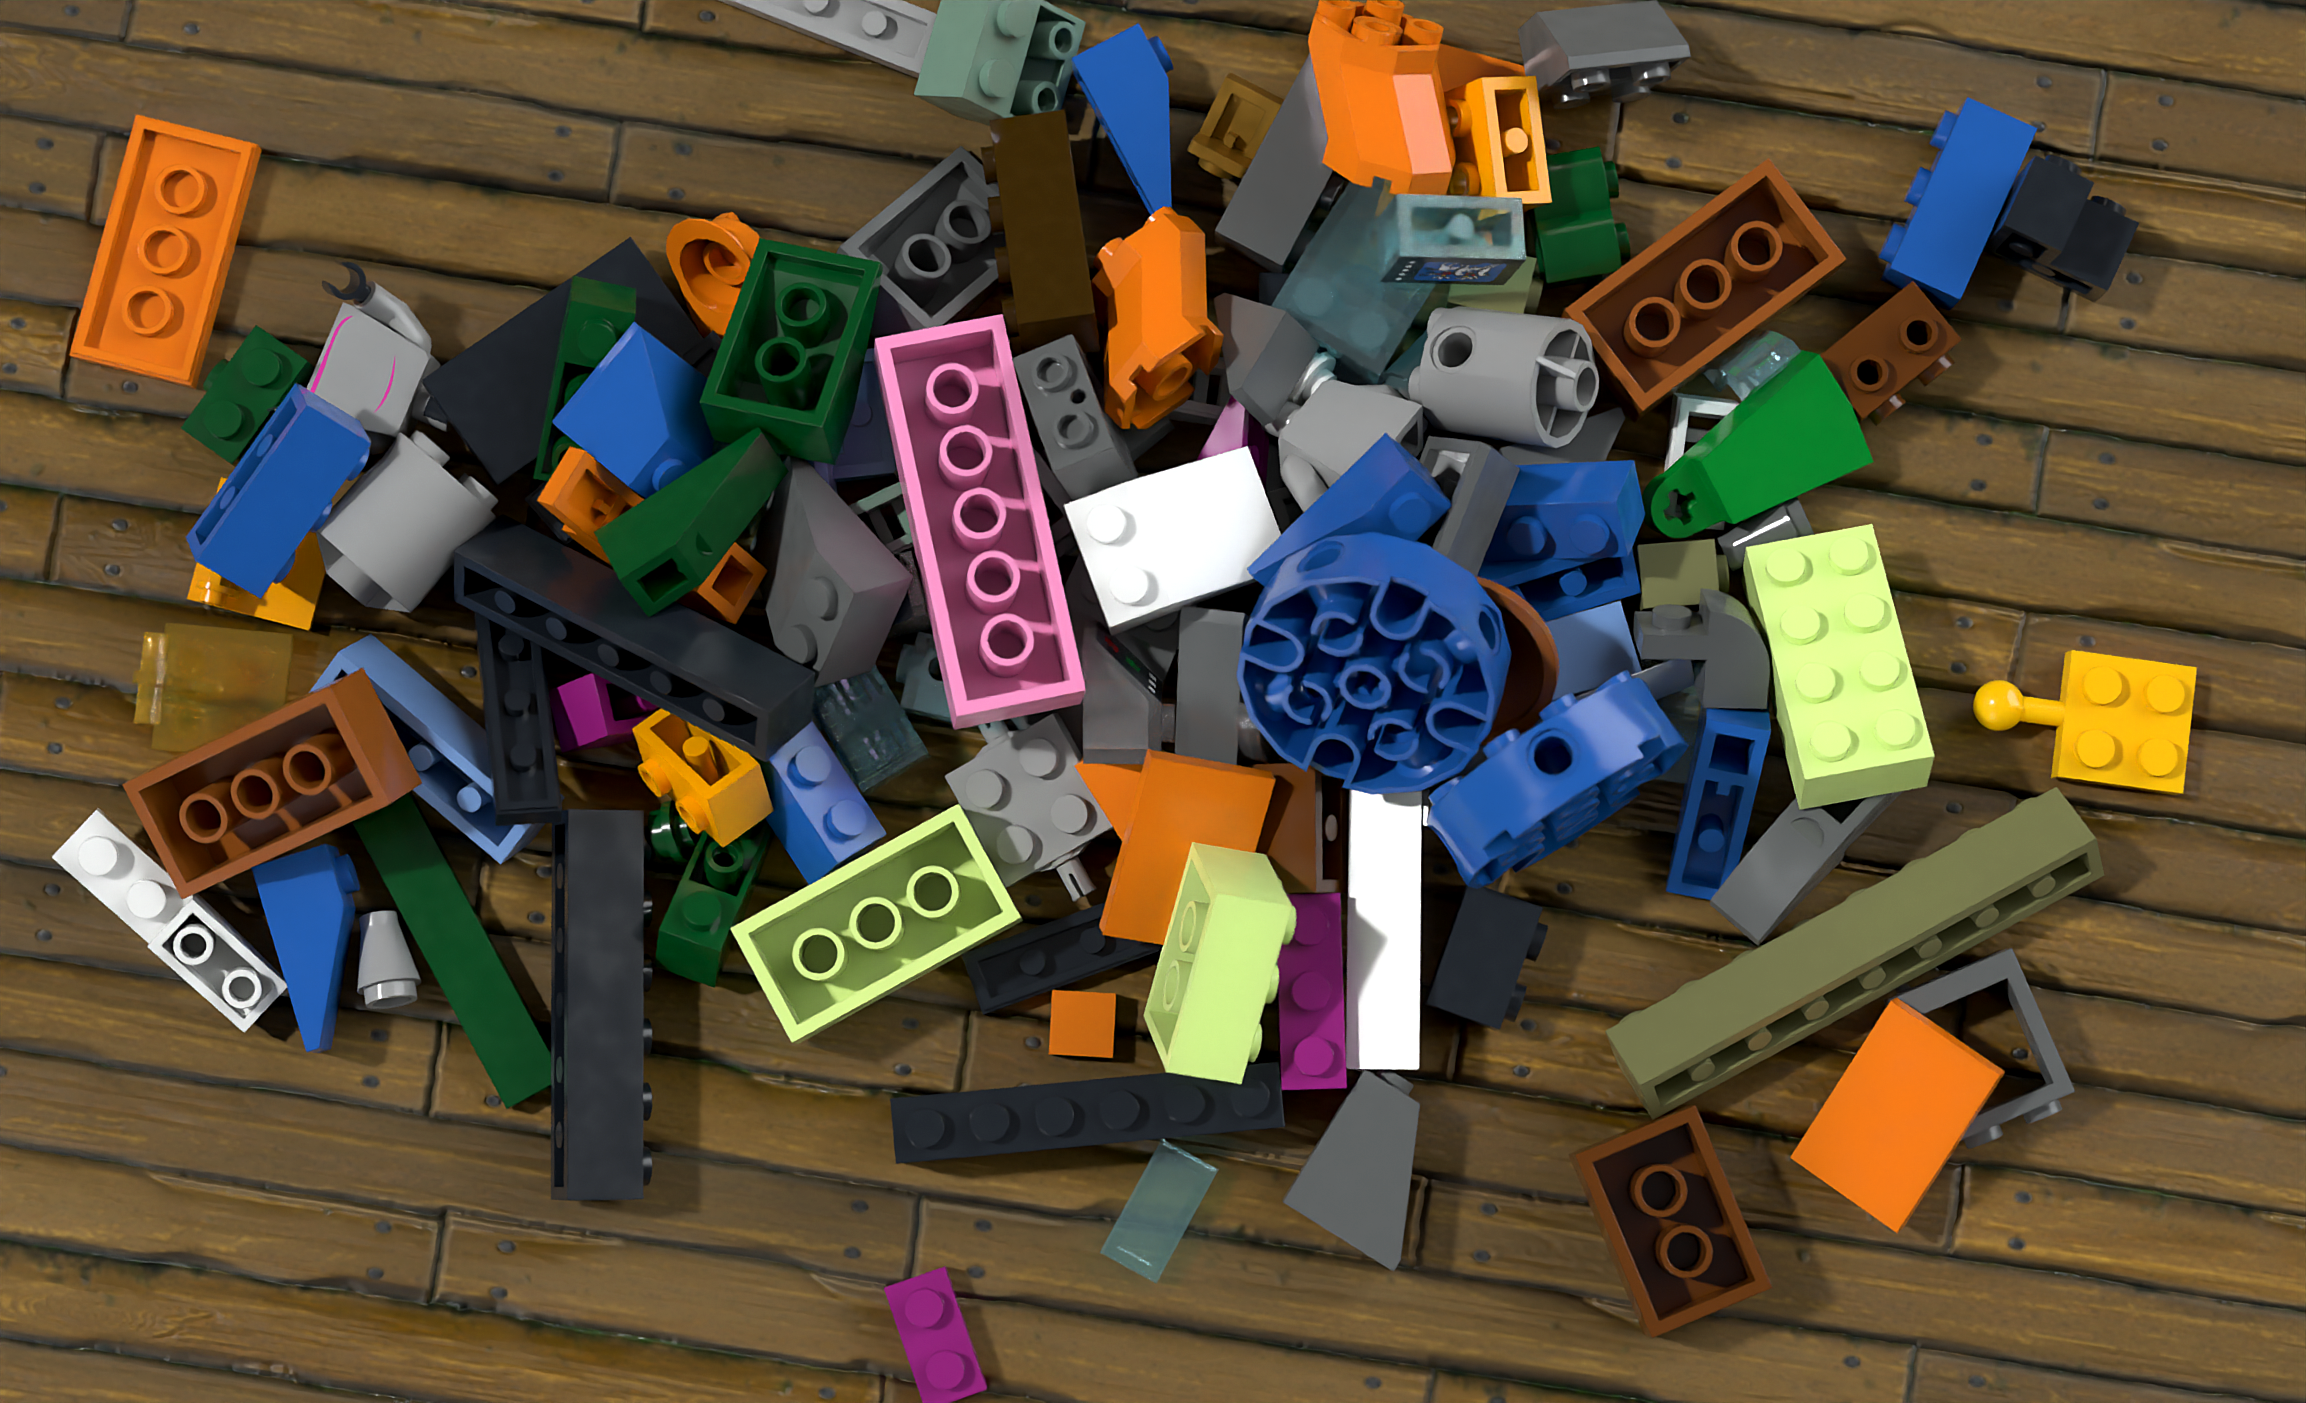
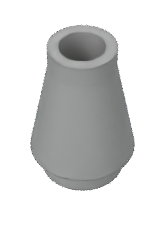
(385, 963)

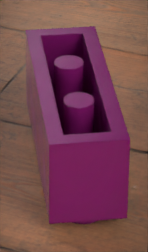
(1312, 997)

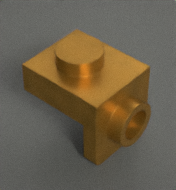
(1234, 127)

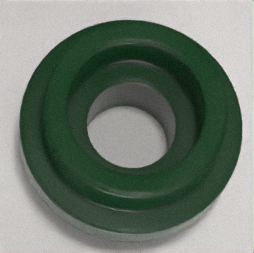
(670, 834)

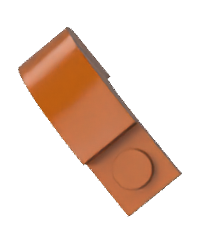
(590, 496)

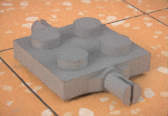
(1031, 803)

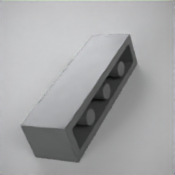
(1283, 184)

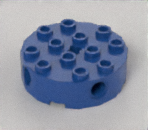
(1374, 663)
(1554, 779)

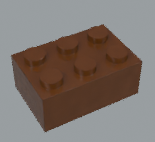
(1670, 1221)

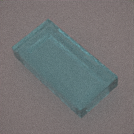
(1159, 1211)

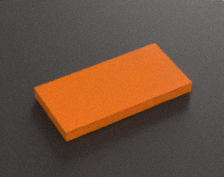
(165, 251)

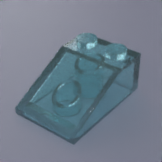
(1339, 289)

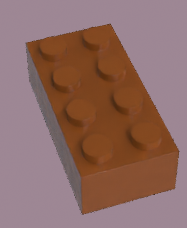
(1704, 289)
(273, 783)

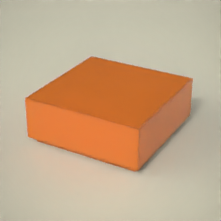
(1082, 1024)

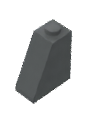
(1209, 685)
(1363, 1167)

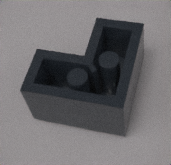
(2059, 232)

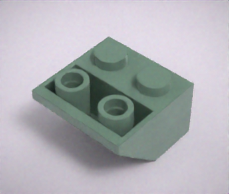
(999, 58)

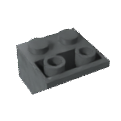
(1601, 52)

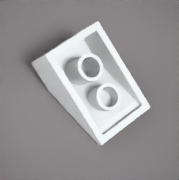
(1173, 537)

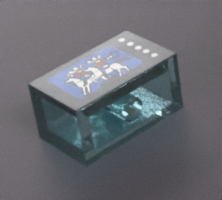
(1450, 239)

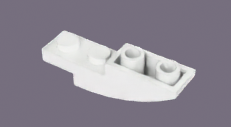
(179, 931)

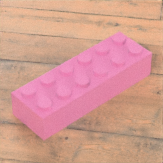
(978, 522)

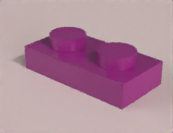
(935, 1337)

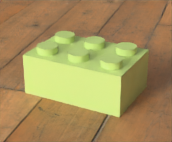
(1218, 963)

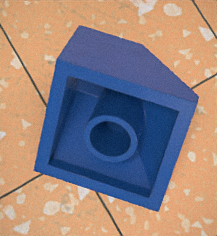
(641, 414)

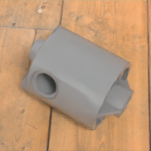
(1505, 376)
(401, 525)

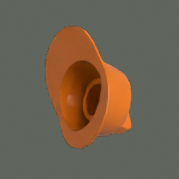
(711, 266)

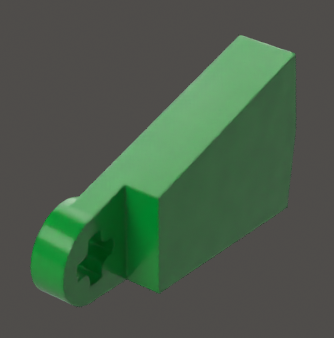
(1763, 452)

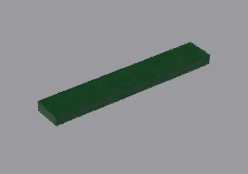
(458, 949)

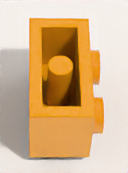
(1499, 140)
(707, 778)

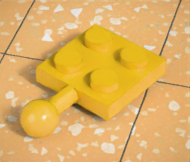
(2115, 720)

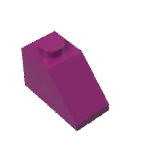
(596, 713)

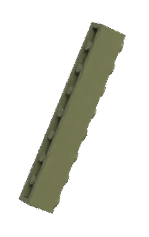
(1855, 952)

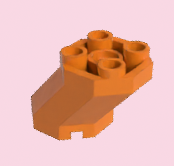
(1382, 95)
(1153, 318)

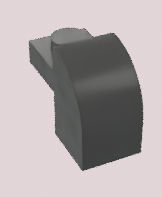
(1722, 640)

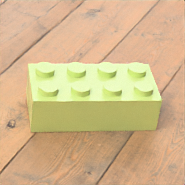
(1837, 667)
(876, 924)

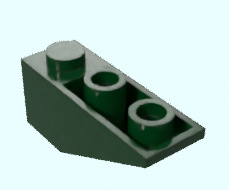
(592, 325)
(690, 524)
(709, 902)

